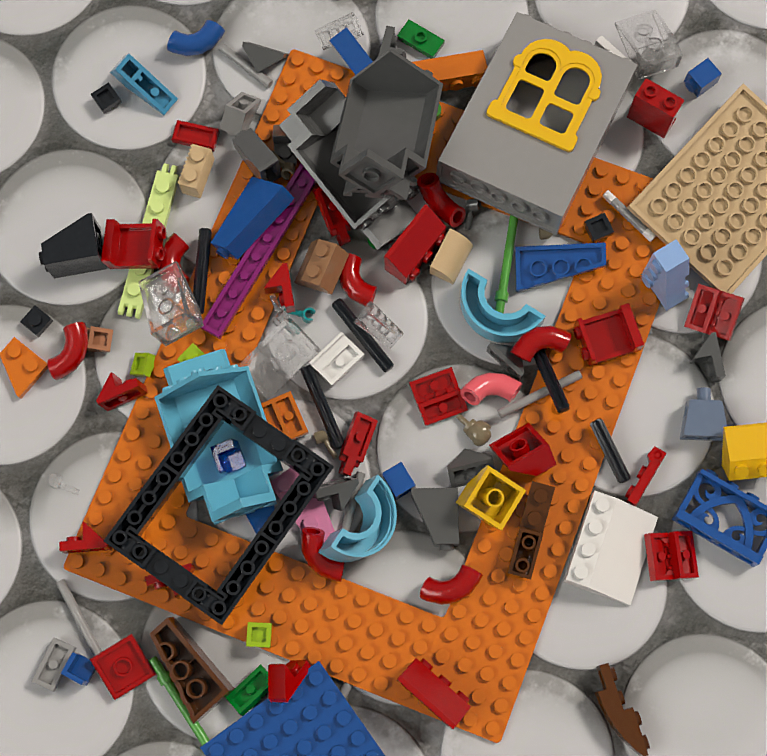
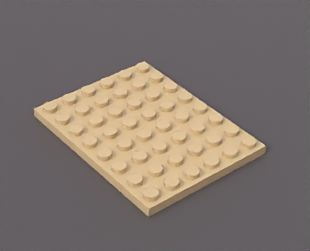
(716, 194)

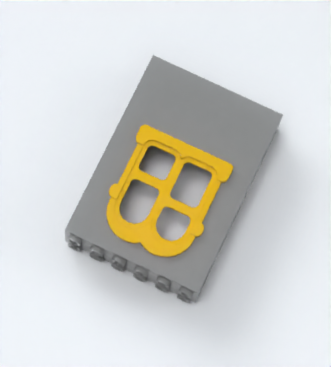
(516, 159)

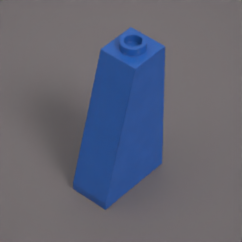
(250, 217)

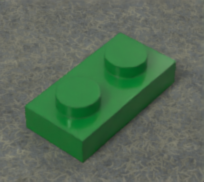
(249, 691)

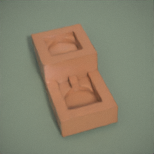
(99, 339)

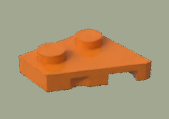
(22, 366)
(285, 415)

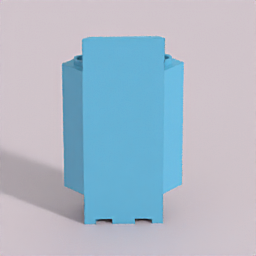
(187, 390)

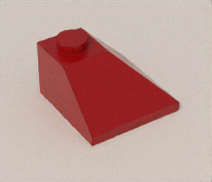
(524, 451)

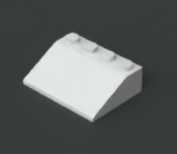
(610, 548)

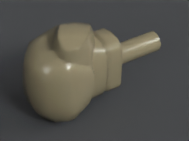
(477, 431)

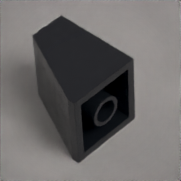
(74, 249)

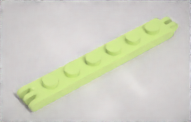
(157, 208)

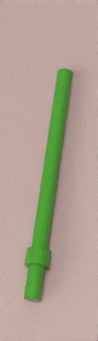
(502, 295)
(165, 680)

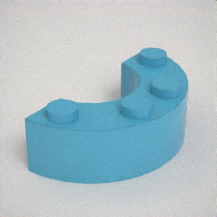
(491, 323)
(377, 527)

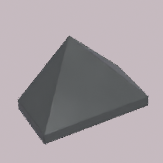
(261, 56)
(510, 362)
(467, 466)

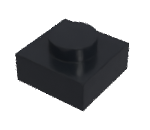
(106, 98)
(598, 227)
(36, 321)

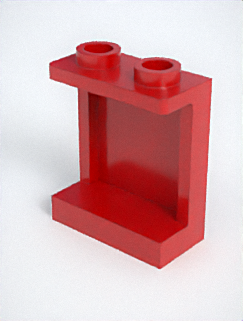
(655, 108)
(133, 245)
(608, 335)

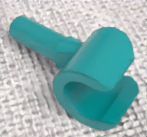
(300, 313)

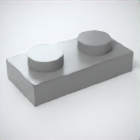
(52, 664)

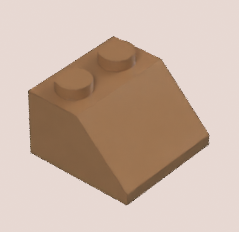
(322, 266)

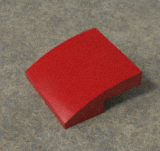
(714, 312)
(438, 396)
(671, 556)

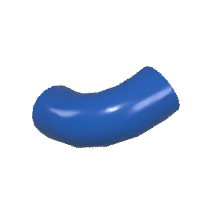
(198, 42)

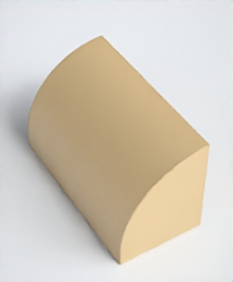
(451, 256)

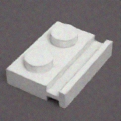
(336, 359)

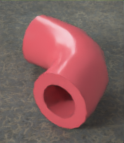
(490, 384)

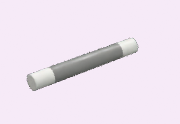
(622, 209)

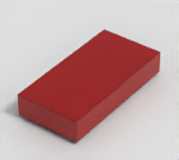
(190, 133)

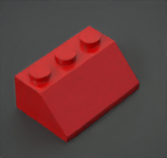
(415, 245)
(435, 692)

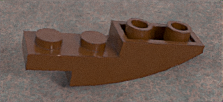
(531, 530)
(623, 721)

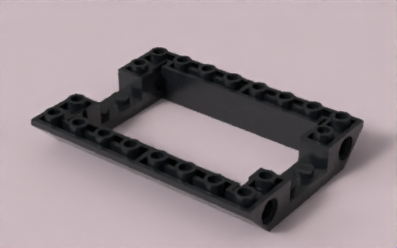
(217, 409)

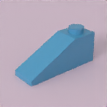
(143, 84)

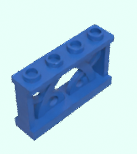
(695, 520)

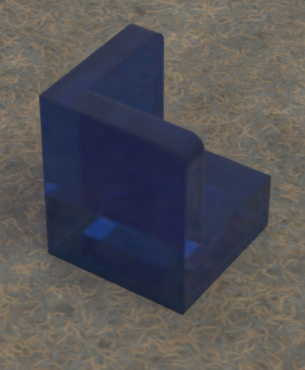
(228, 456)

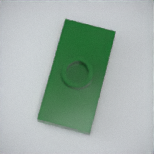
(420, 39)

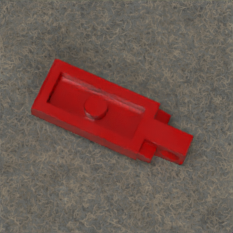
(334, 220)
(356, 442)
(645, 475)

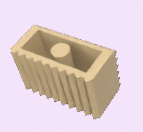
(196, 170)

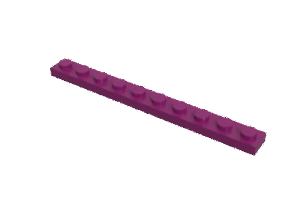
(256, 258)

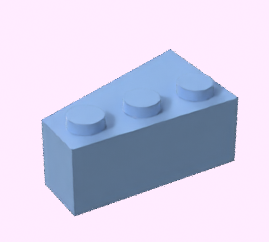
(667, 273)

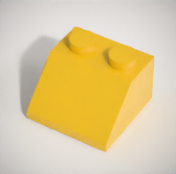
(745, 451)

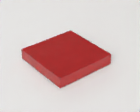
(123, 666)

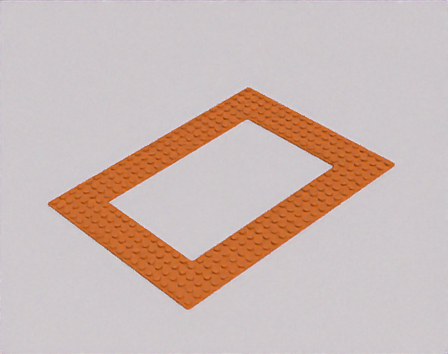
(350, 629)

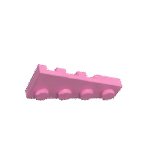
(315, 512)

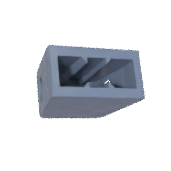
(703, 418)

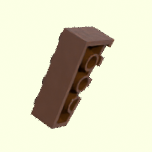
(190, 669)

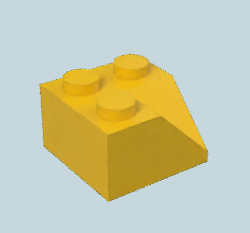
(491, 497)

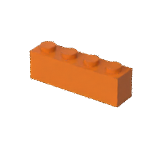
(456, 70)

